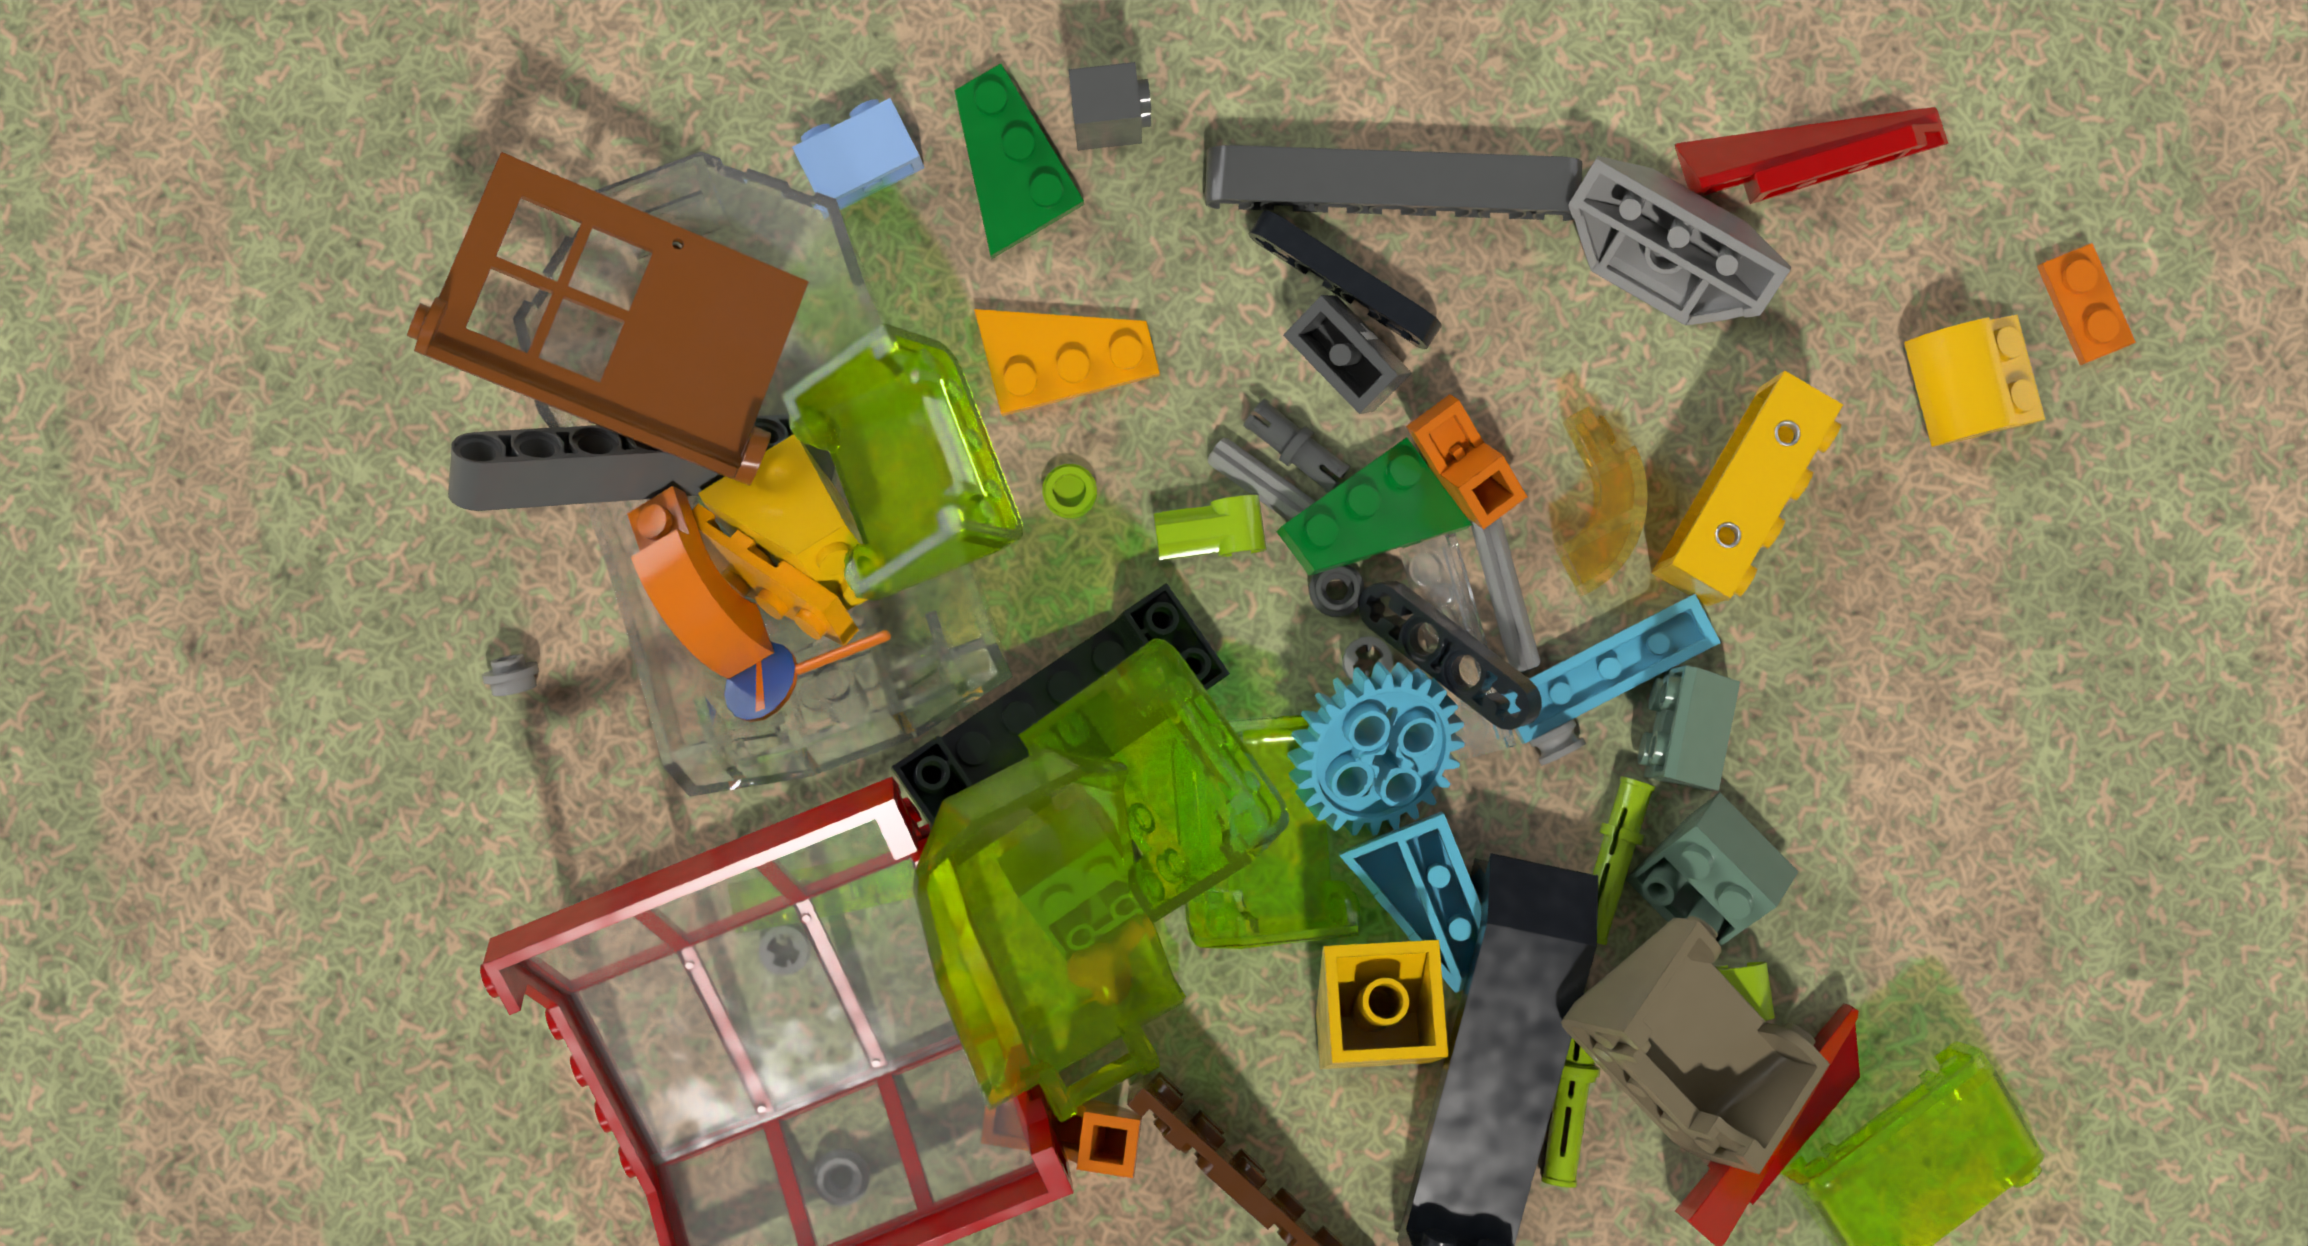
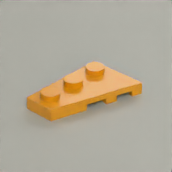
(1061, 357)
(778, 588)

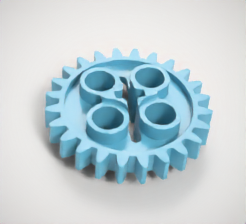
(1387, 757)

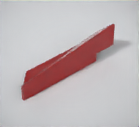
(1806, 155)
(1726, 1191)

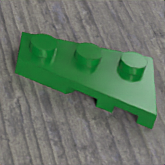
(1011, 162)
(1376, 510)

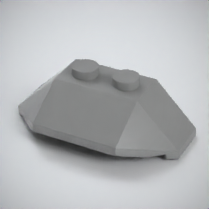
(1672, 245)

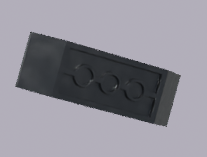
(990, 737)

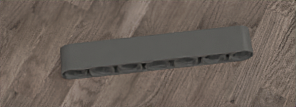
(1393, 180)
(579, 467)

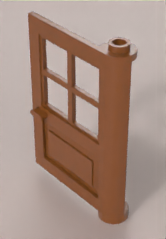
(689, 348)

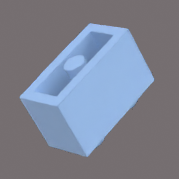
(858, 153)

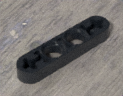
(1345, 279)
(1451, 648)

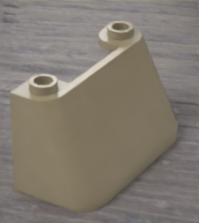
(1696, 1049)

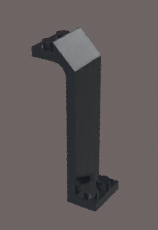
(1503, 1054)

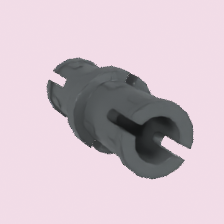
(1296, 446)

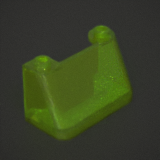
(907, 460)
(1289, 886)
(1922, 1159)

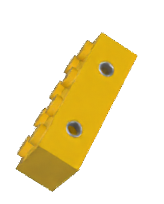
(1748, 490)

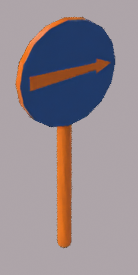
(769, 683)

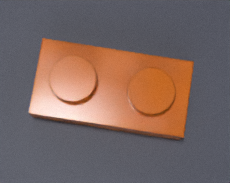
(2086, 304)

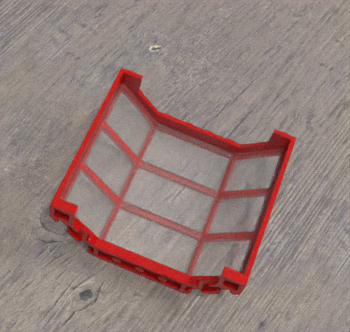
(783, 1042)

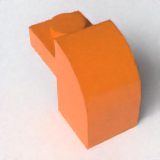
(1464, 464)

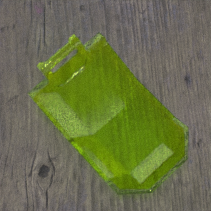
(1040, 930)

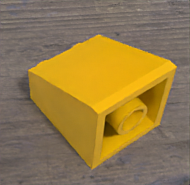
(791, 515)
(1381, 1005)

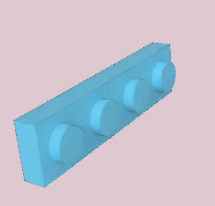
(1618, 665)

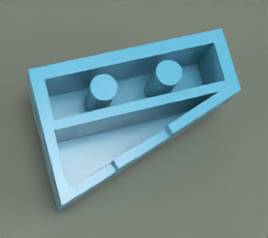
(1424, 889)

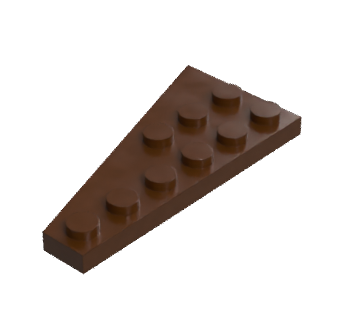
(1235, 1174)

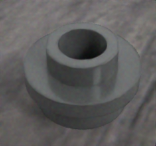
(1331, 607)

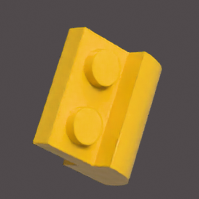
(1974, 379)

